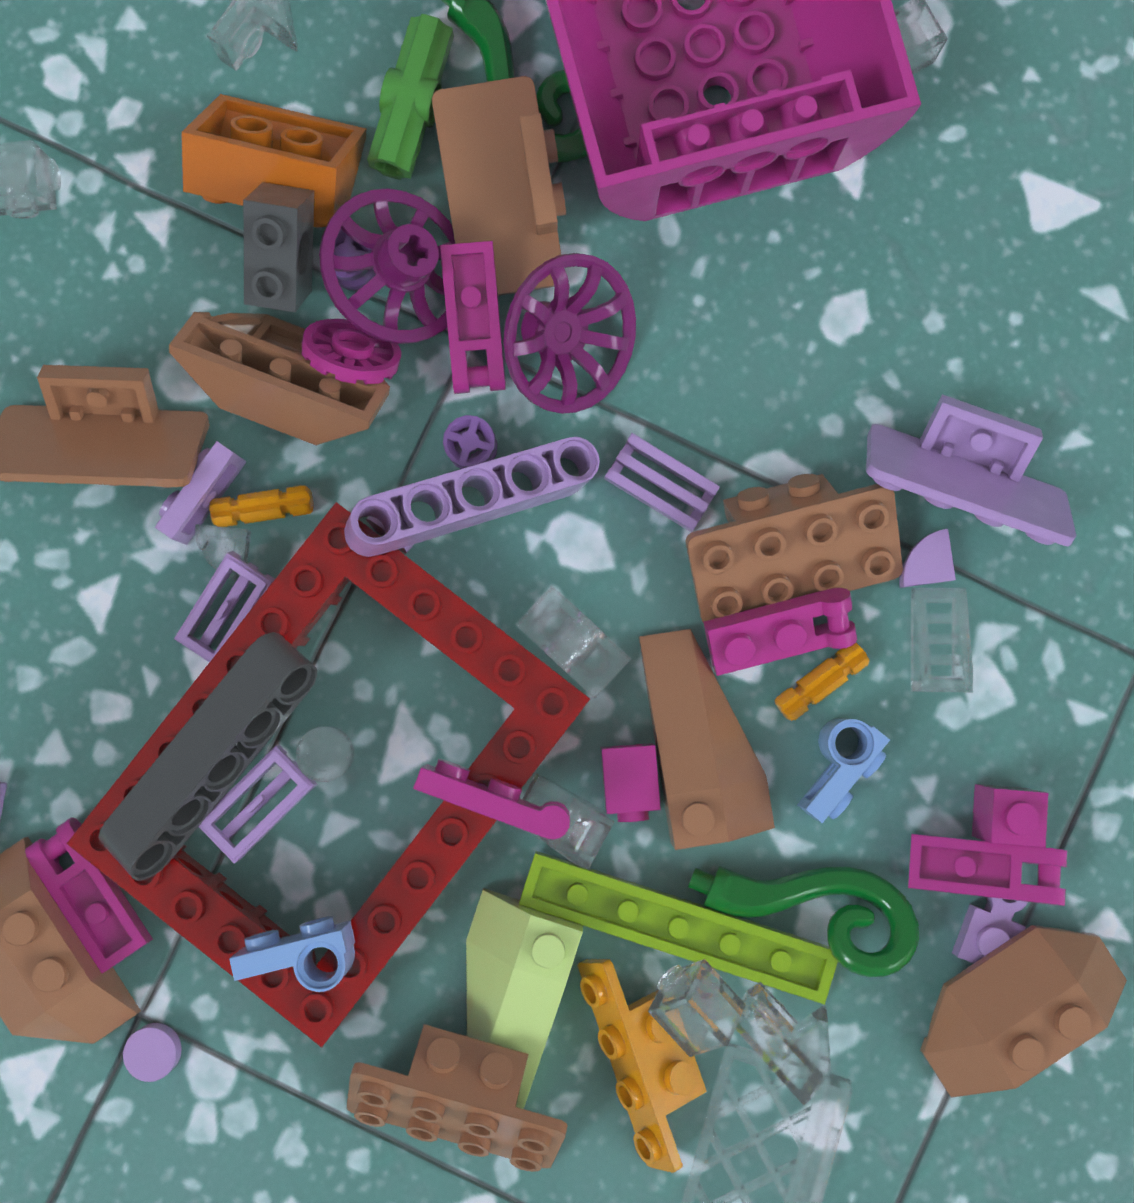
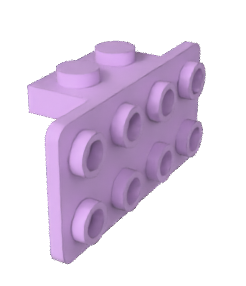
(976, 465)

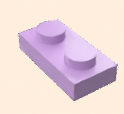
(190, 506)

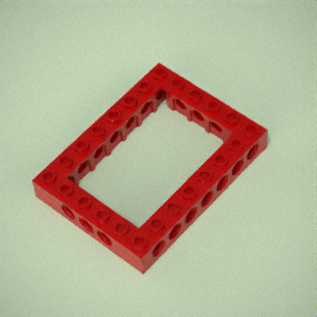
(220, 919)

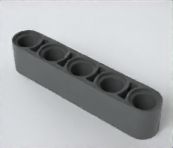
(207, 756)

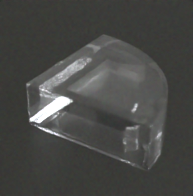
(218, 541)

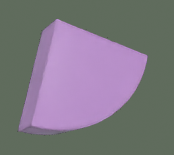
(929, 561)

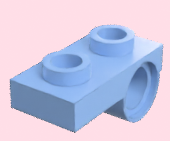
(831, 792)
(269, 953)

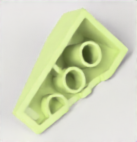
(516, 976)

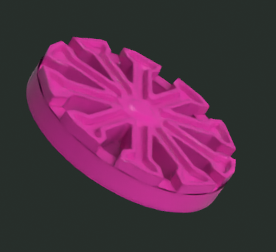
(349, 353)

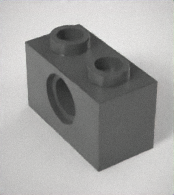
(278, 246)

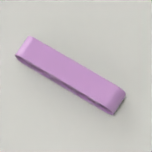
(452, 510)

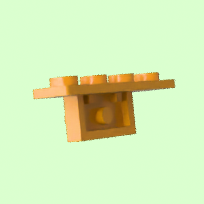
(648, 1064)

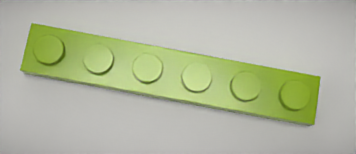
(679, 927)

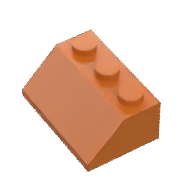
(247, 143)

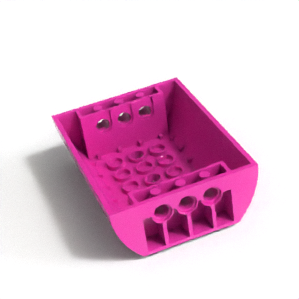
(804, 80)

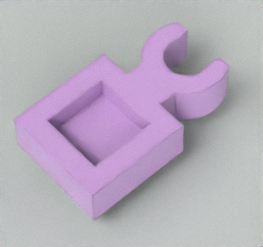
(987, 928)

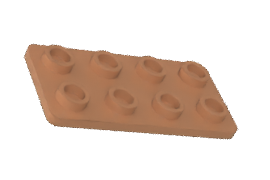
(500, 175)
(99, 431)
(793, 545)
(462, 1095)

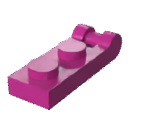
(472, 314)
(780, 630)
(497, 800)
(985, 869)
(88, 900)

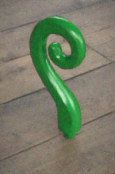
(487, 29)
(750, 898)

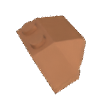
(259, 373)
(45, 972)
(1021, 1010)

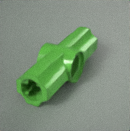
(408, 95)

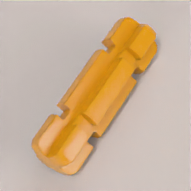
(261, 506)
(821, 681)

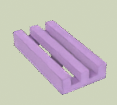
(670, 464)
(248, 574)
(290, 771)

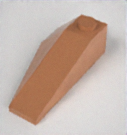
(704, 759)

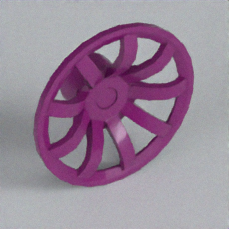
(400, 258)
(561, 330)

